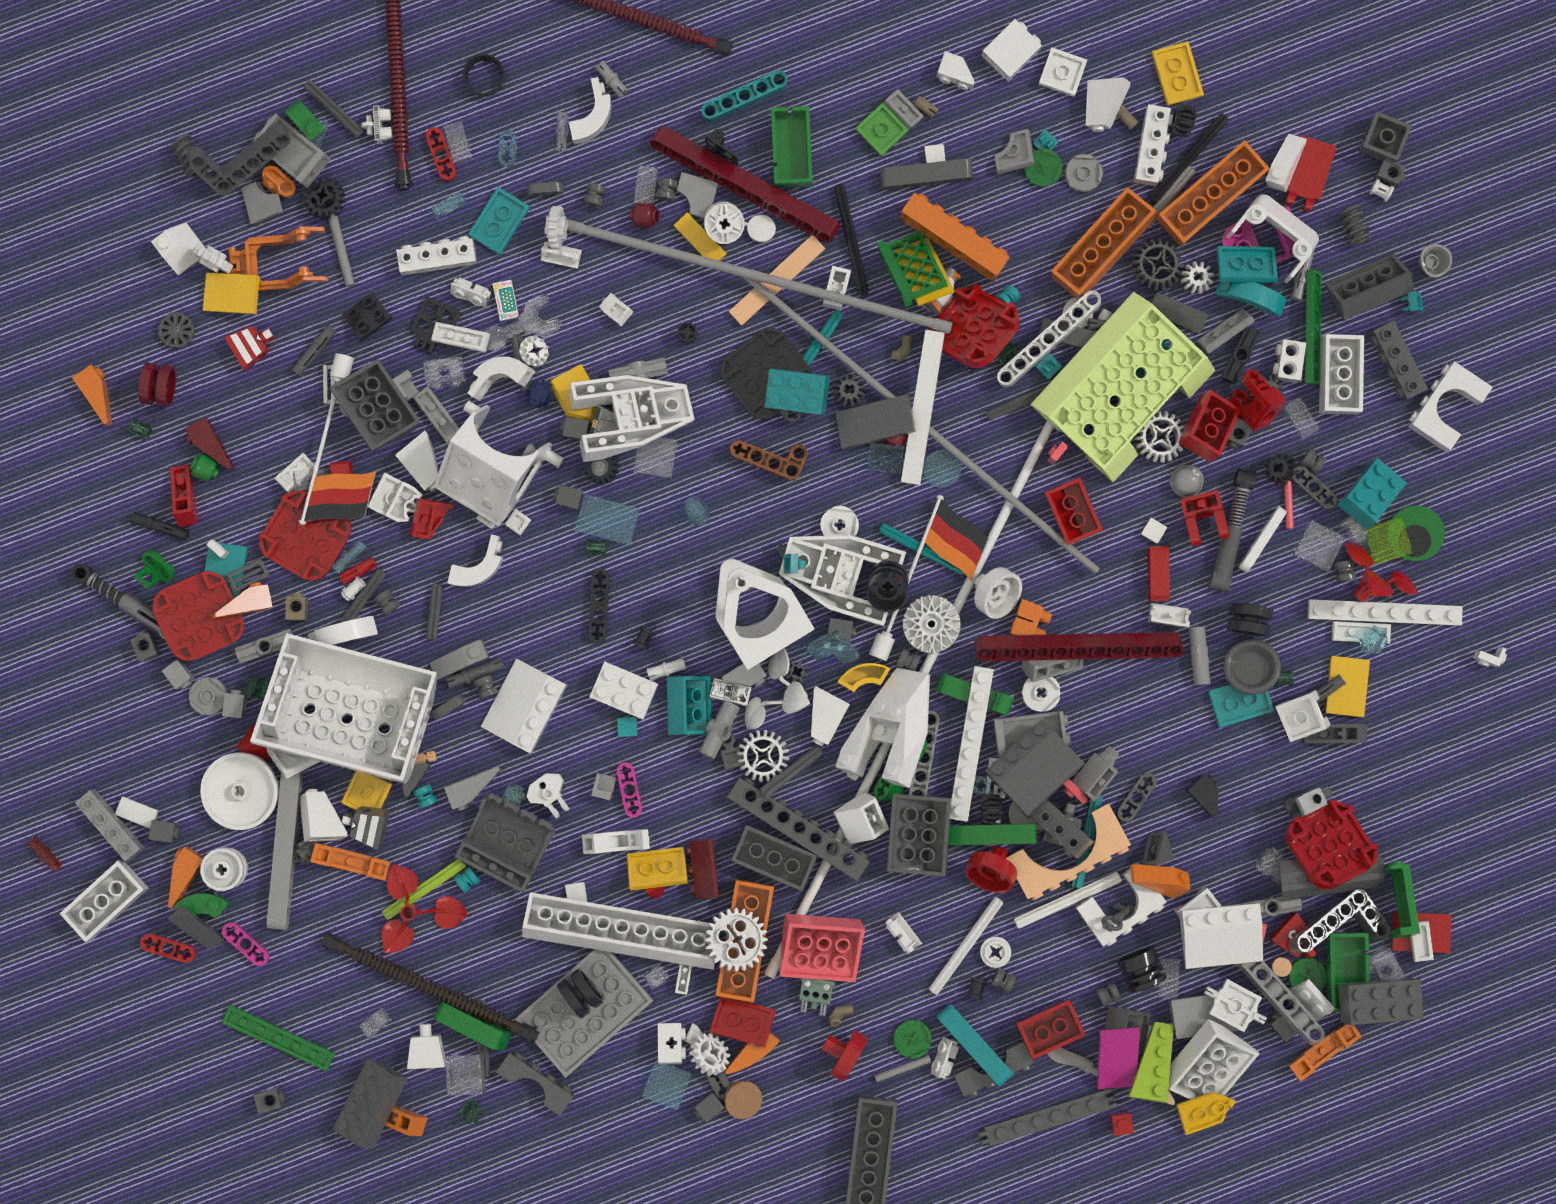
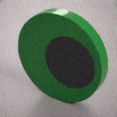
(1424, 531)

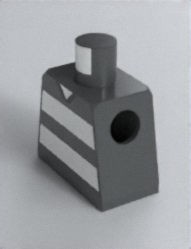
(368, 825)

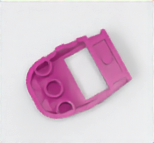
(1246, 238)

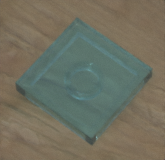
(666, 1085)

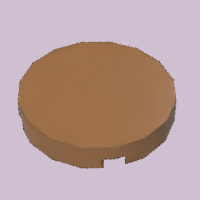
(742, 1099)

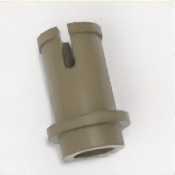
(924, 106)
(1126, 117)

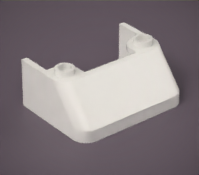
(1268, 209)

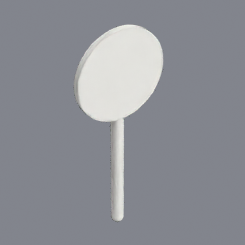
(760, 228)

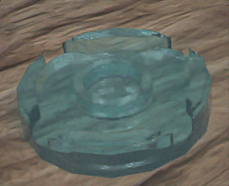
(941, 469)

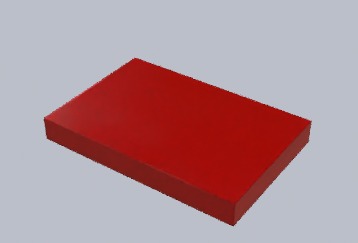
(1439, 930)
(743, 1021)

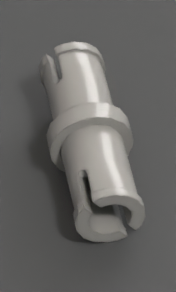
(611, 79)

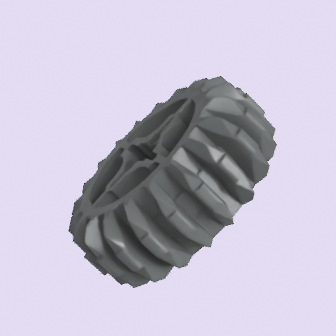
(1150, 279)

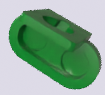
(156, 567)

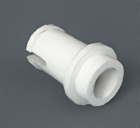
(353, 588)

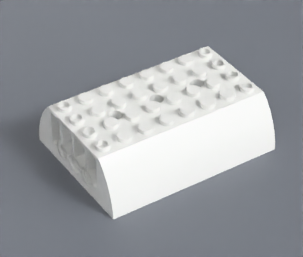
(340, 685)

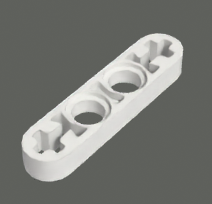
(1262, 539)

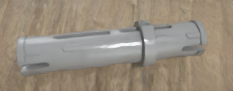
(1300, 280)

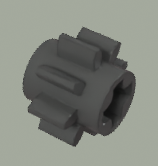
(798, 666)
(304, 851)

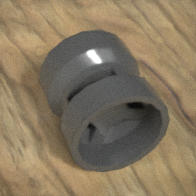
(666, 189)
(594, 195)
(1313, 461)
(1345, 566)
(387, 602)
(910, 661)
(485, 687)
(1003, 980)
(1104, 997)

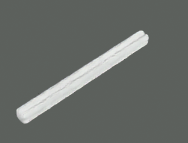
(1067, 900)
(966, 945)

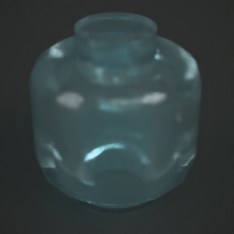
(696, 511)
(1373, 640)

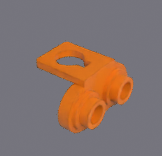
(278, 182)

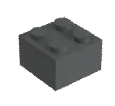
(1384, 137)

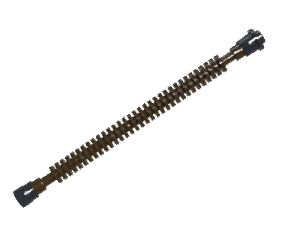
(522, 1030)

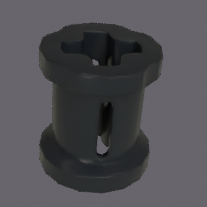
(644, 638)
(976, 988)

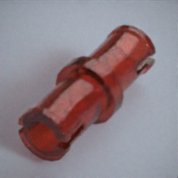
(44, 854)

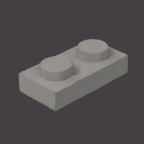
(903, 109)

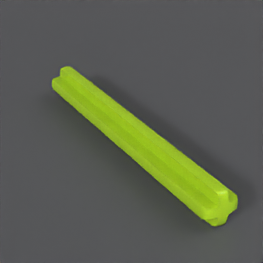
(425, 887)

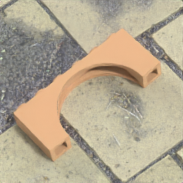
(1109, 840)

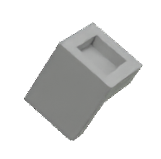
(405, 385)
(603, 786)

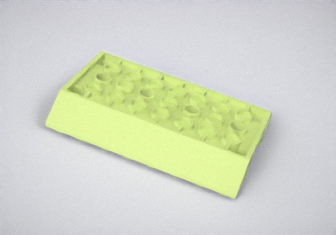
(1108, 369)

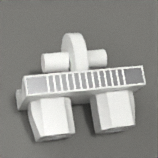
(379, 116)

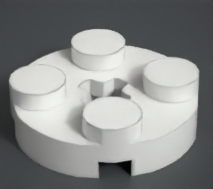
(839, 513)
(1039, 703)

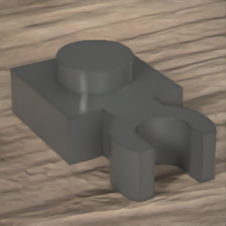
(730, 755)

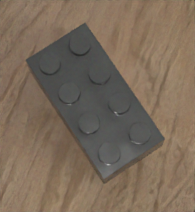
(774, 857)
(1380, 1001)
(370, 1104)

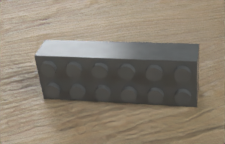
(871, 1150)

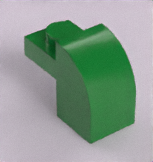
(304, 119)

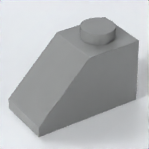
(750, 677)

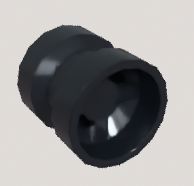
(687, 329)

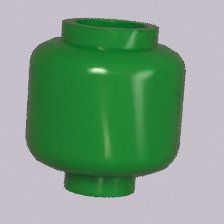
(204, 467)

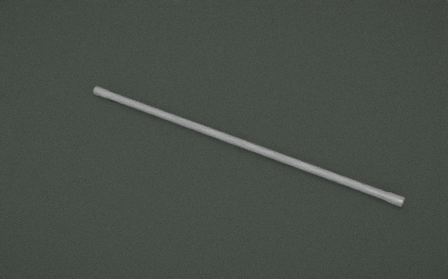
(936, 324)

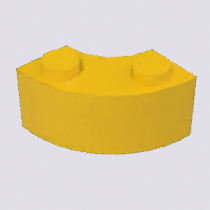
(863, 674)

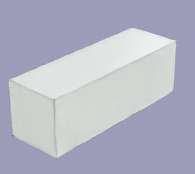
(683, 979)

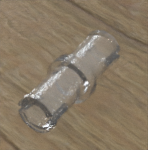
(562, 131)

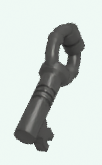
(1116, 918)

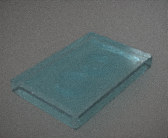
(607, 519)

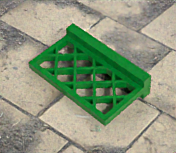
(898, 276)

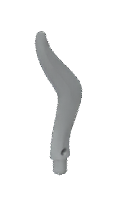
(1069, 1058)

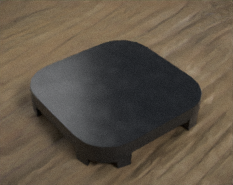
(749, 365)

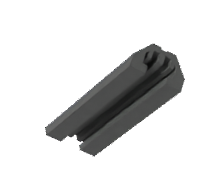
(1297, 885)

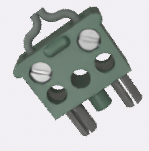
(819, 986)

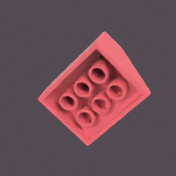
(821, 947)

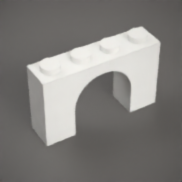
(1426, 420)
(1146, 903)

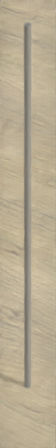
(932, 432)

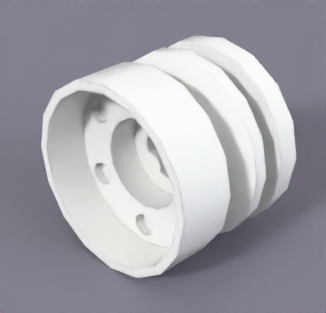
(717, 213)

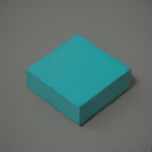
(627, 726)

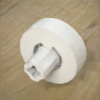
(1000, 586)

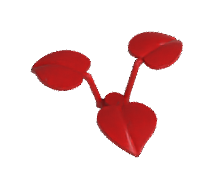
(1374, 584)
(401, 883)

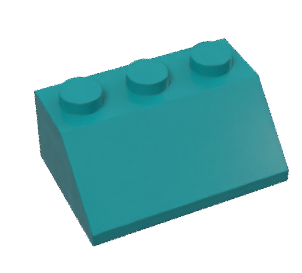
(688, 704)

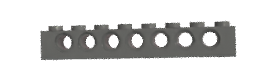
(855, 870)

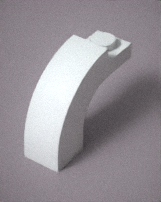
(596, 121)
(499, 368)
(482, 572)
(345, 631)
(615, 841)

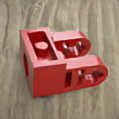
(1266, 405)
(1202, 507)

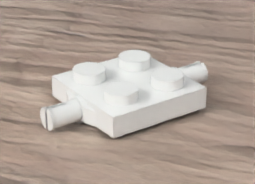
(1235, 1005)

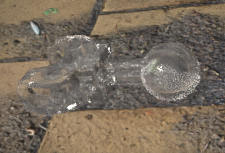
(527, 322)

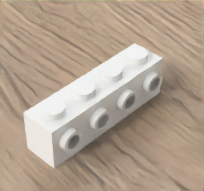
(1152, 143)
(436, 256)

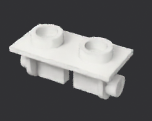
(562, 256)
(462, 289)
(900, 928)
(946, 1049)

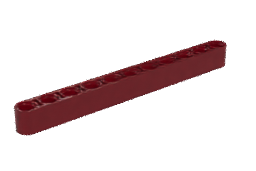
(744, 184)
(1078, 646)

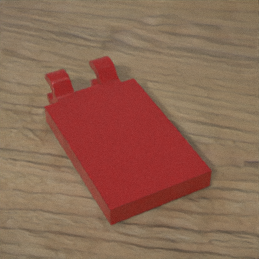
(1310, 173)

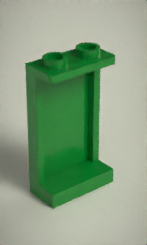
(1404, 900)

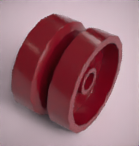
(157, 384)

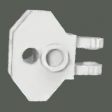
(549, 794)

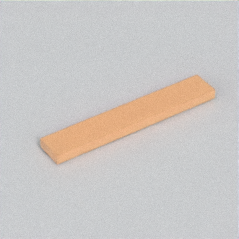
(787, 269)

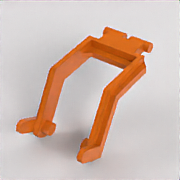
(247, 263)

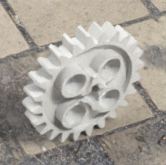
(720, 948)

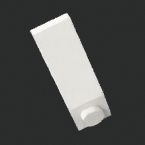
(1285, 163)

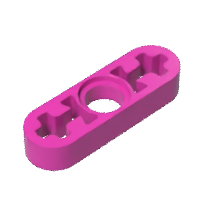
(636, 802)
(238, 930)

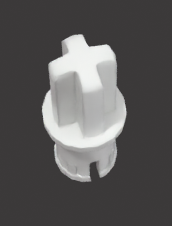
(666, 669)

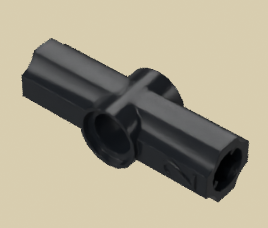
(1235, 366)

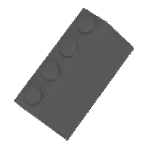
(1369, 286)

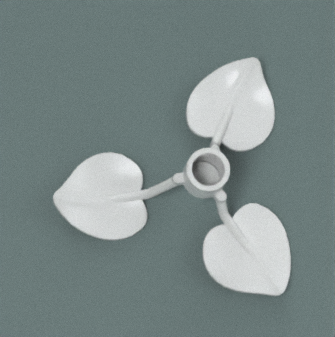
(794, 697)

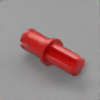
(358, 570)

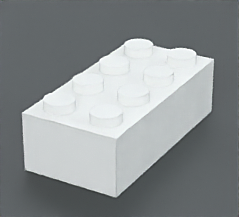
(1341, 374)
(104, 900)

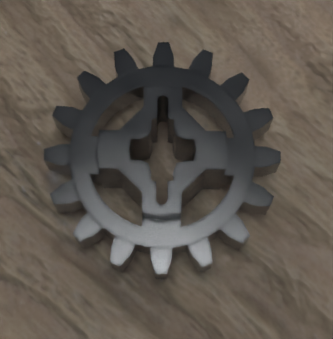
(324, 198)

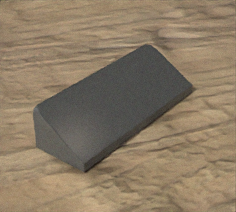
(1180, 313)
(196, 927)

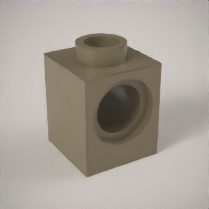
(301, 615)

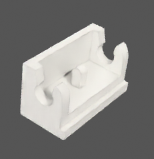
(1169, 615)

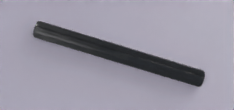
(1189, 157)
(851, 239)

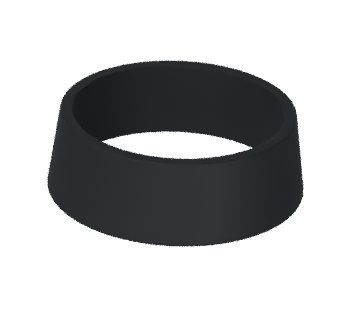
(478, 58)

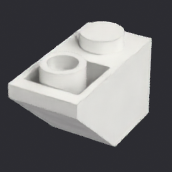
(955, 70)

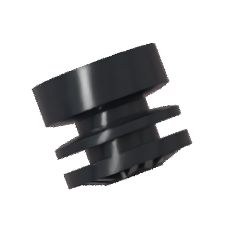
(887, 586)
(1141, 969)

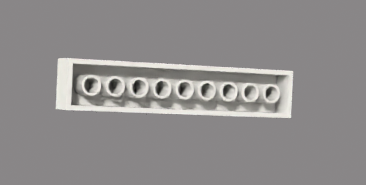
(617, 930)

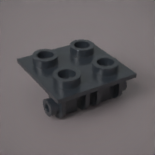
(715, 145)
(367, 316)

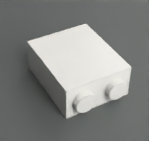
(1012, 49)

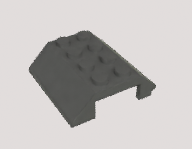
(505, 842)

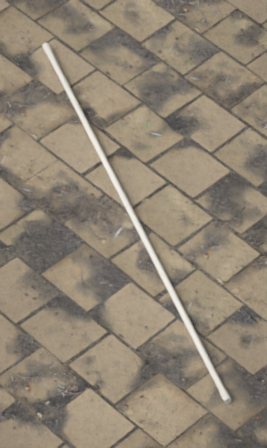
(774, 964)

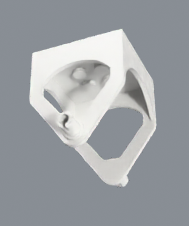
(484, 477)
(772, 634)

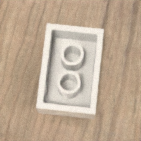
(624, 690)

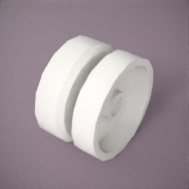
(213, 873)

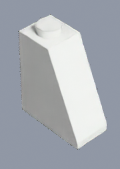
(1104, 102)
(420, 461)
(826, 715)
(319, 818)

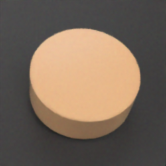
(1281, 966)

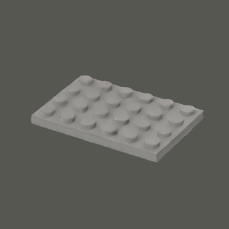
(572, 1040)

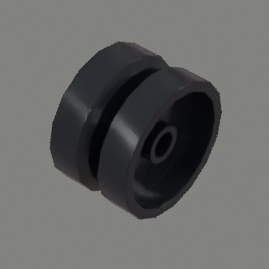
(1250, 617)
(580, 994)

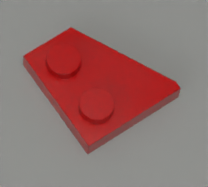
(428, 517)

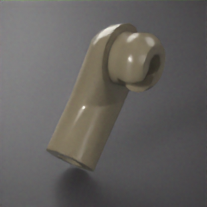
(904, 350)
(838, 1013)

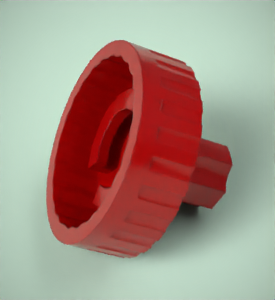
(991, 870)
(846, 1054)

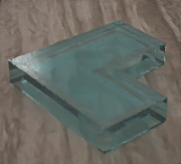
(833, 643)

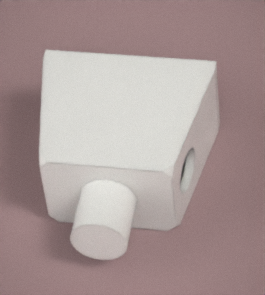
(426, 1050)

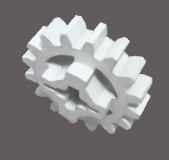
(556, 227)
(212, 259)
(709, 1054)

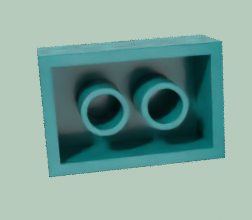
(797, 391)
(1372, 493)

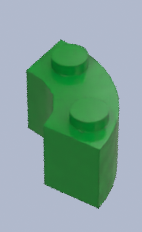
(205, 903)

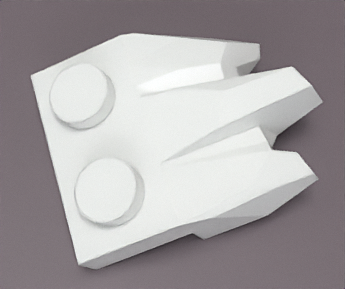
(394, 498)

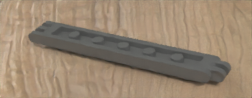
(1047, 1117)

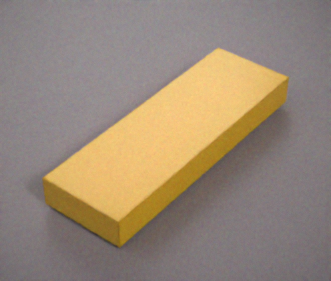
(698, 238)

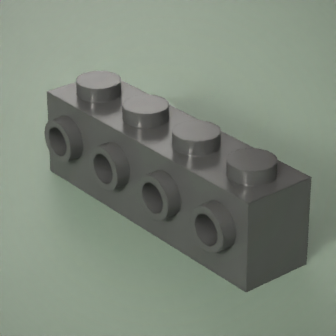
(1398, 361)
(1061, 829)

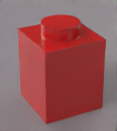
(1121, 1123)

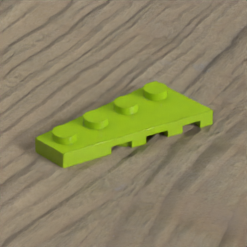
(1153, 1073)

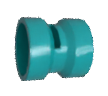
(1009, 294)
(427, 800)
(467, 879)

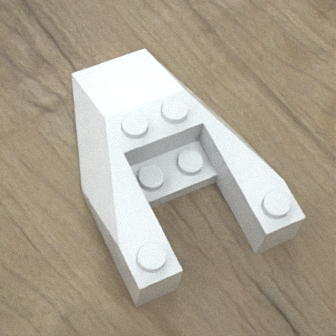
(642, 411)
(834, 569)
(895, 718)

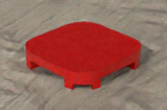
(979, 326)
(305, 548)
(186, 614)
(1331, 845)

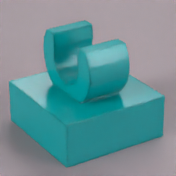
(1045, 140)
(1415, 302)
(1048, 366)
(792, 564)

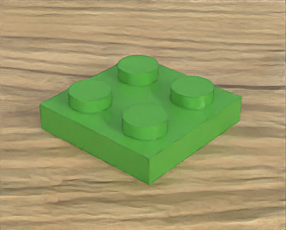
(881, 129)

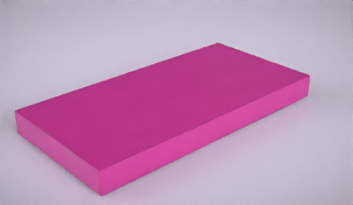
(1117, 1057)

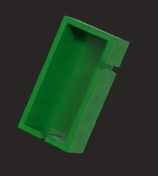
(791, 147)
(1345, 962)

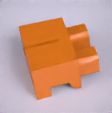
(1033, 613)

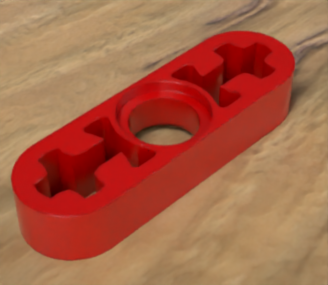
(431, 143)
(156, 938)

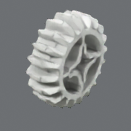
(1147, 447)
(776, 767)

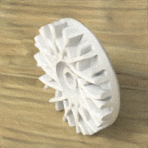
(945, 629)

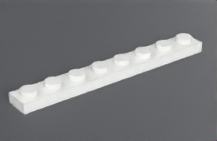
(1384, 612)
(971, 742)

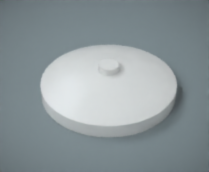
(239, 791)

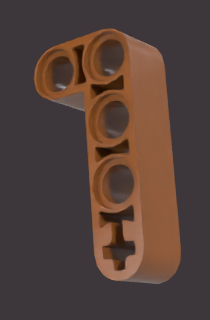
(763, 464)

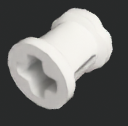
(1385, 195)

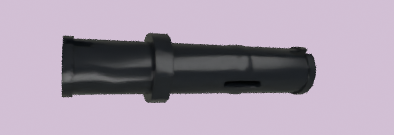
(151, 523)

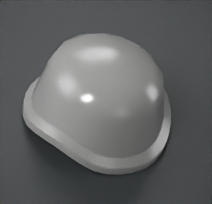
(1435, 260)
(1186, 481)

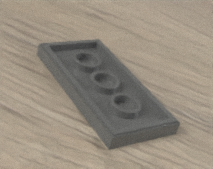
(875, 422)

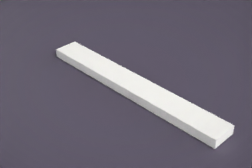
(923, 406)

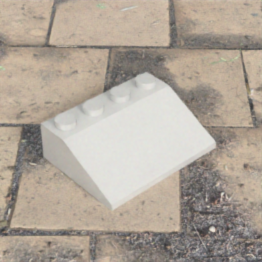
(524, 706)
(1221, 935)
(1210, 1062)

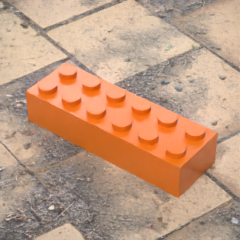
(1212, 193)
(954, 237)
(1103, 244)
(757, 899)

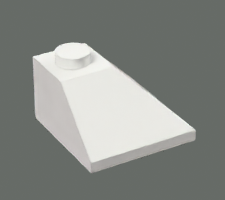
(177, 247)

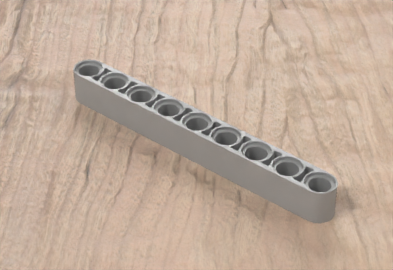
(283, 853)

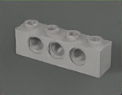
(110, 825)

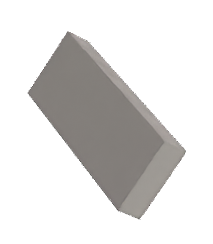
(1225, 331)
(436, 413)

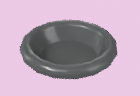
(1252, 666)

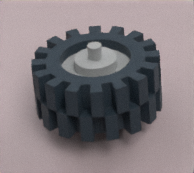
(602, 470)

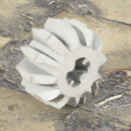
(1199, 285)

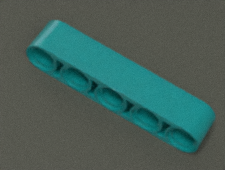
(751, 90)
(975, 1045)

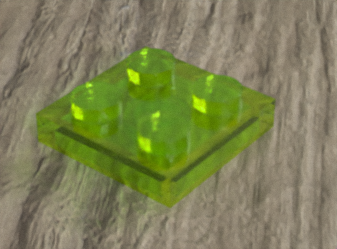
(1388, 540)

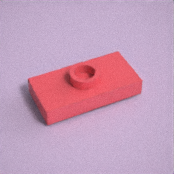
(1056, 452)
(1072, 790)

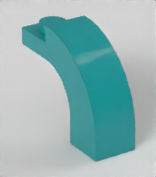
(1255, 294)

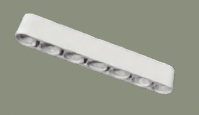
(1052, 330)

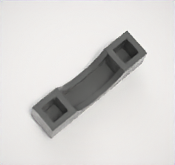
(516, 1068)
(971, 1080)

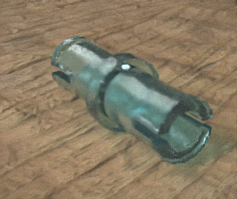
(349, 556)

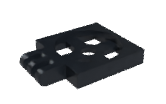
(426, 337)

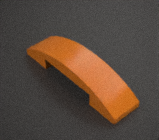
(350, 861)
(1317, 1054)

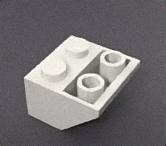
(861, 819)

